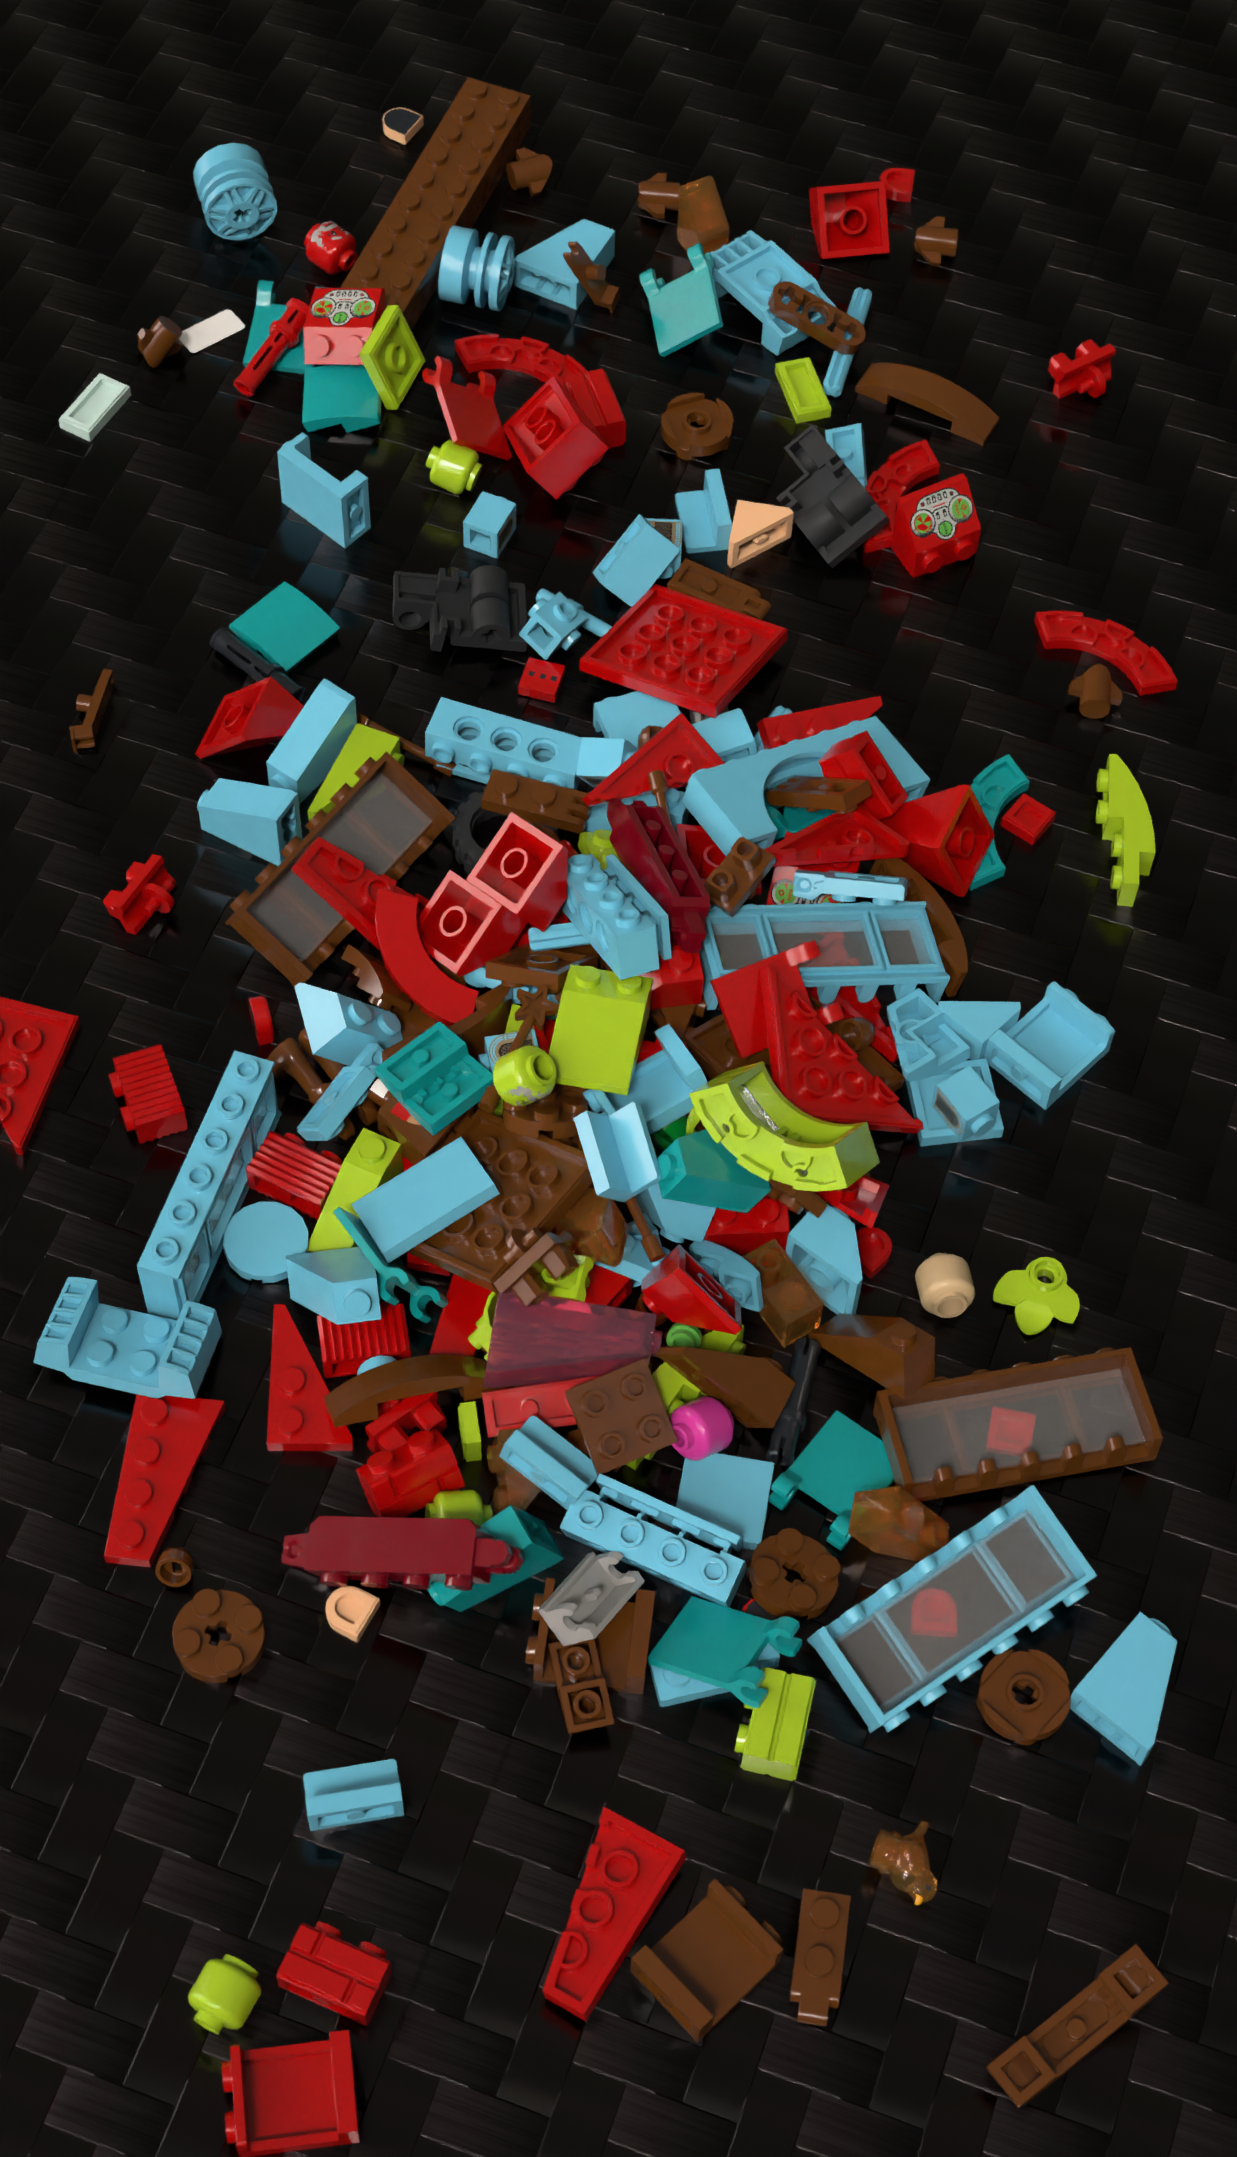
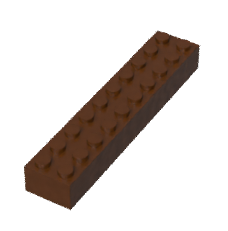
(442, 191)

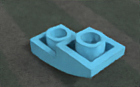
(731, 1272)

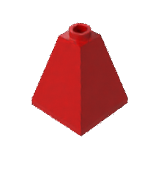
(945, 836)

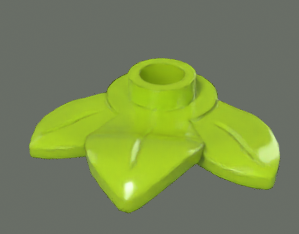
(1038, 1301)

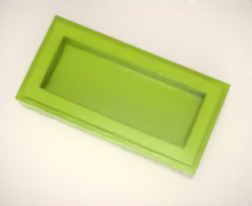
(803, 390)

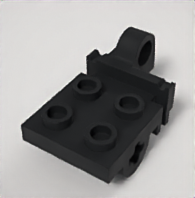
(829, 499)
(471, 611)

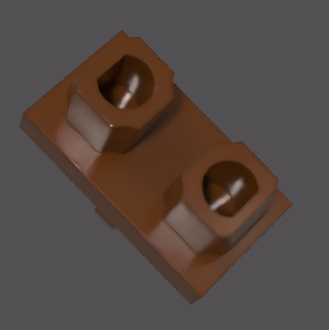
(738, 876)
(530, 1259)

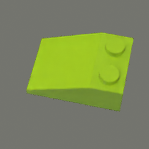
(600, 1029)

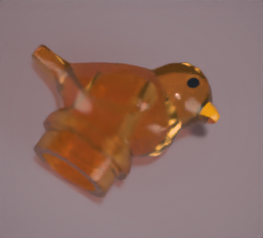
(905, 1862)

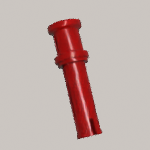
(282, 335)

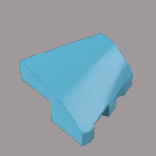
(922, 1037)

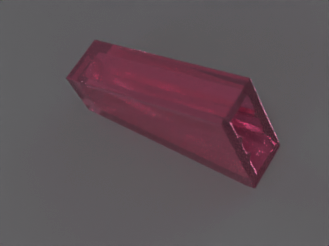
(564, 1340)

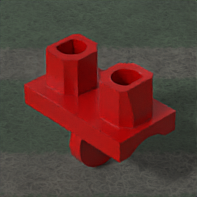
(1085, 373)
(145, 893)
(401, 1416)

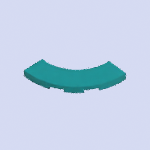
(994, 790)

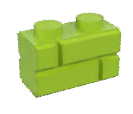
(777, 1728)

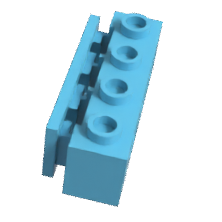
(502, 743)
(616, 915)
(653, 1548)

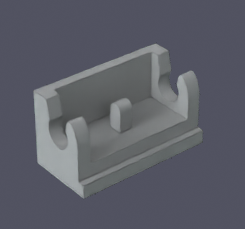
(589, 1598)

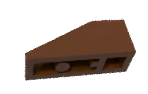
(882, 1349)
(747, 1385)

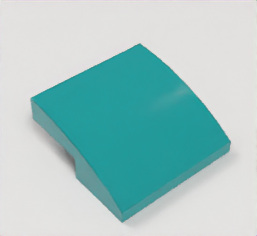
(340, 396)
(285, 627)
(435, 1078)

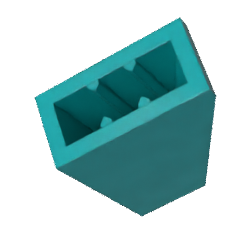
(707, 1175)
(518, 1530)

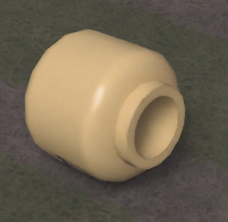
(945, 1285)

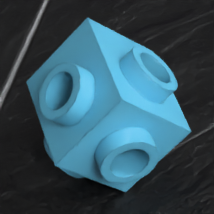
(552, 625)

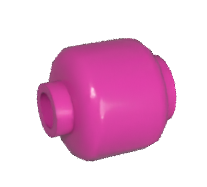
(702, 1428)

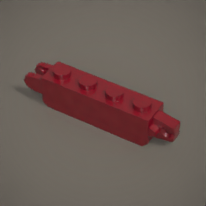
(661, 865)
(400, 1550)

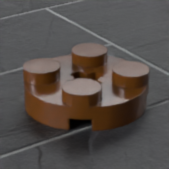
(694, 441)
(548, 1114)
(802, 1555)
(229, 1658)
(1024, 1721)

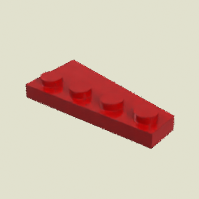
(347, 885)
(157, 1469)
(617, 1895)

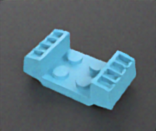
(750, 271)
(126, 1346)

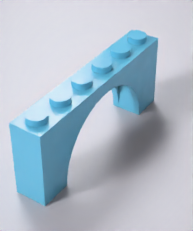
(731, 798)

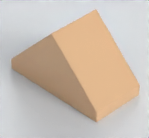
(757, 529)

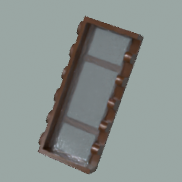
(381, 822)
(1018, 1424)

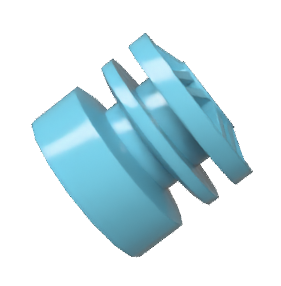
(235, 191)
(482, 269)

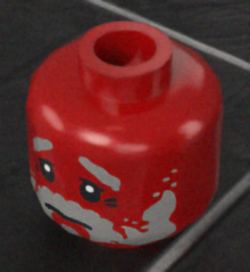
(330, 247)

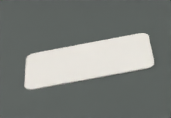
(211, 331)

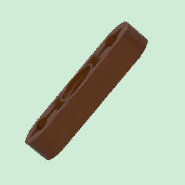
(843, 321)

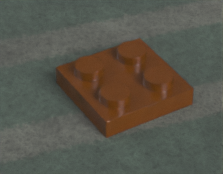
(538, 968)

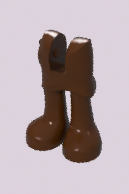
(292, 1062)

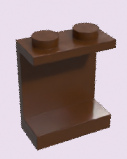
(619, 1646)
(708, 1960)

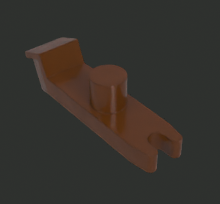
(591, 277)
(84, 735)

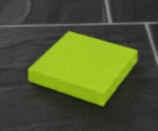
(392, 357)

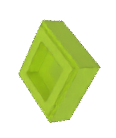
(469, 1431)

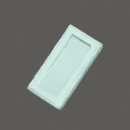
(94, 407)

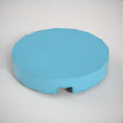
(261, 1239)

